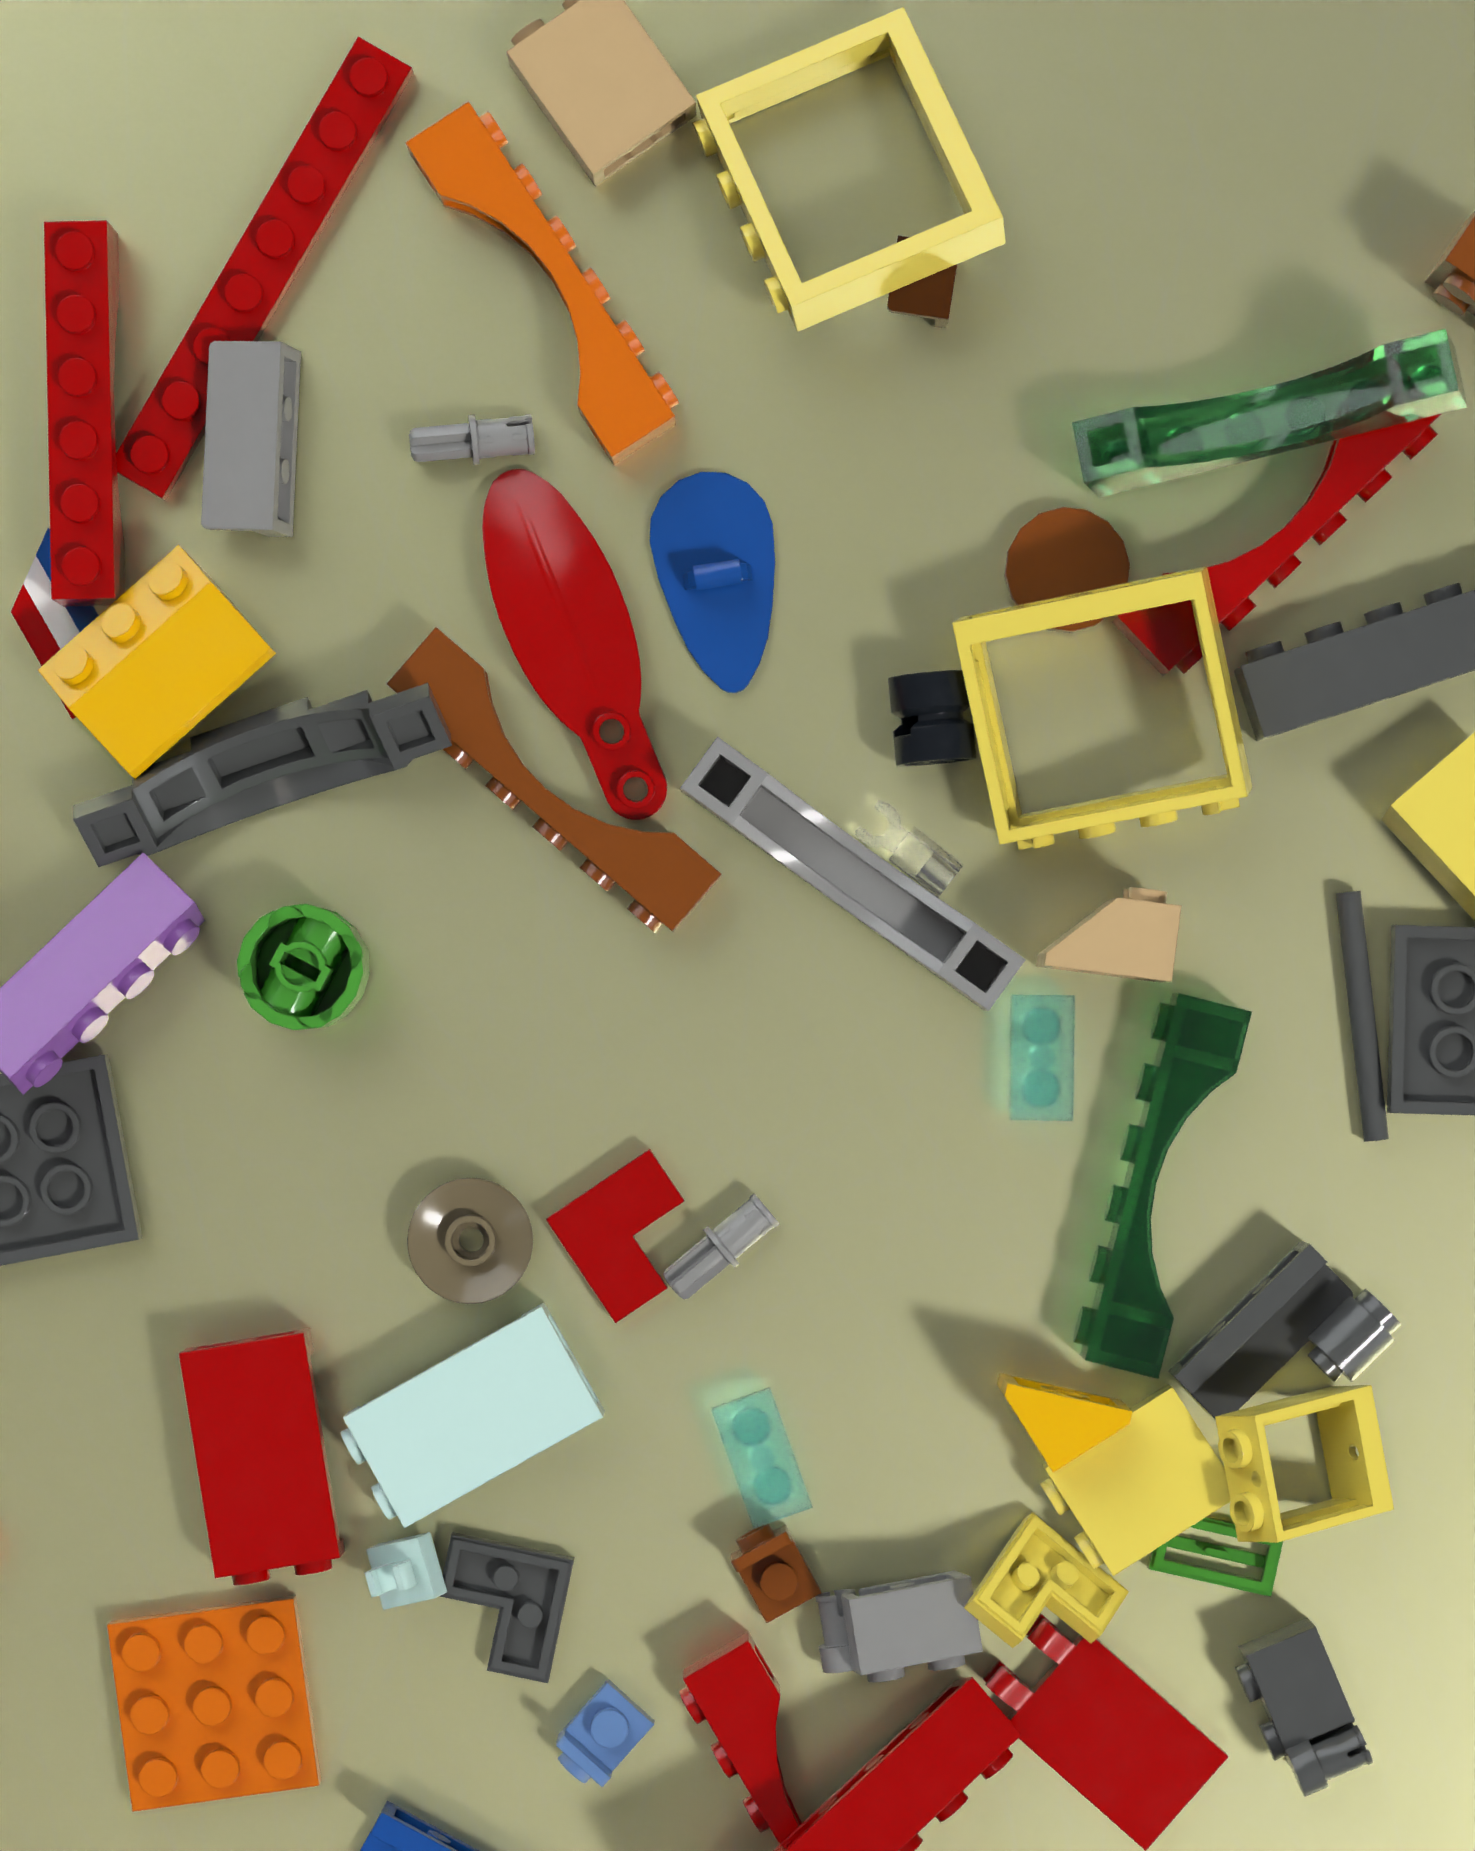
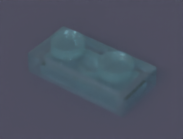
(1042, 1057)
(761, 1457)

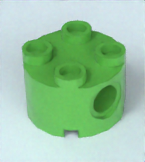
(303, 967)

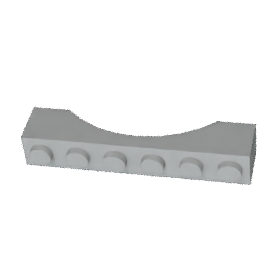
(852, 875)

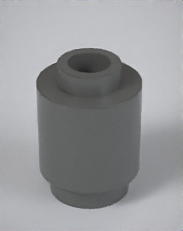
(1352, 1336)

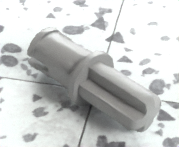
(474, 439)
(719, 1247)

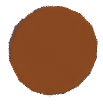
(1065, 555)

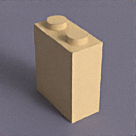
(600, 83)

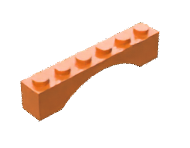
(473, 177)

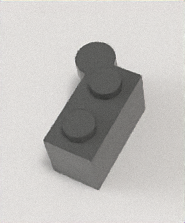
(1303, 1704)

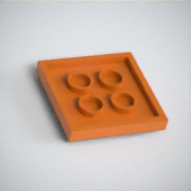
(214, 1703)

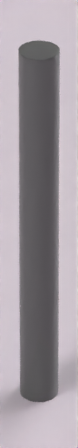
(1362, 1016)

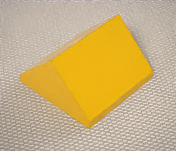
(1061, 1418)

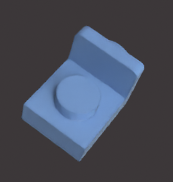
(602, 1734)

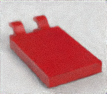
(1108, 1733)

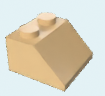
(1121, 939)

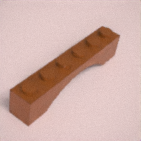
(650, 866)

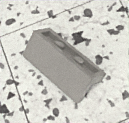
(251, 437)

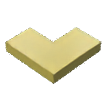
(1042, 1571)

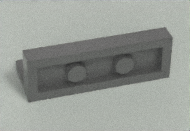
(1261, 1332)

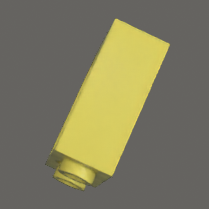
(1356, 1482)

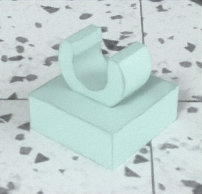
(405, 1571)

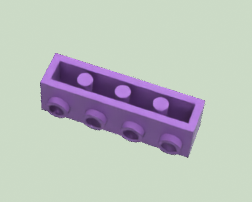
(90, 969)

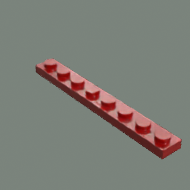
(264, 260)

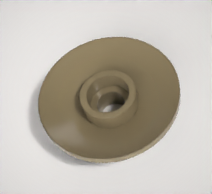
(446, 1264)

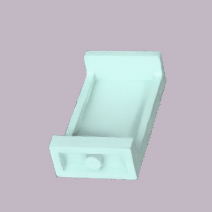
(471, 1417)

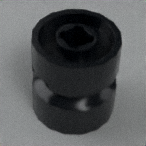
(931, 718)

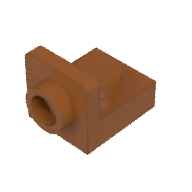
(774, 1570)

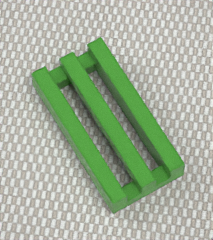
(1268, 1562)

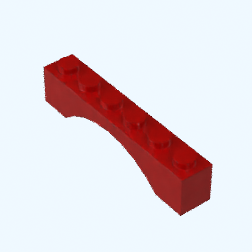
(80, 353)
(1352, 467)
(741, 1703)

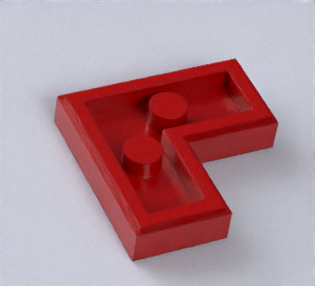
(601, 1231)

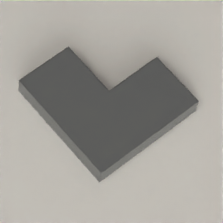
(527, 1590)

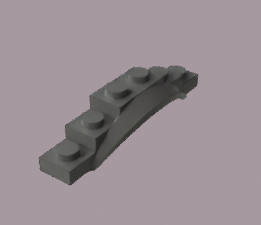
(260, 767)

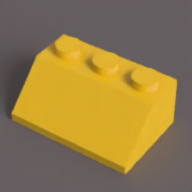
(156, 662)

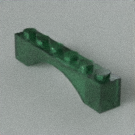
(1360, 395)
(1129, 1311)

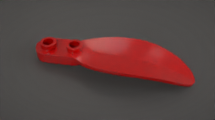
(570, 629)

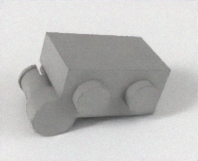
(899, 1626)

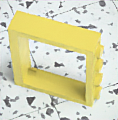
(889, 268)
(1099, 816)

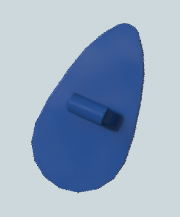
(717, 572)

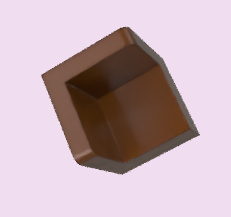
(926, 297)

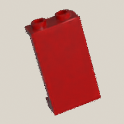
(261, 1456)

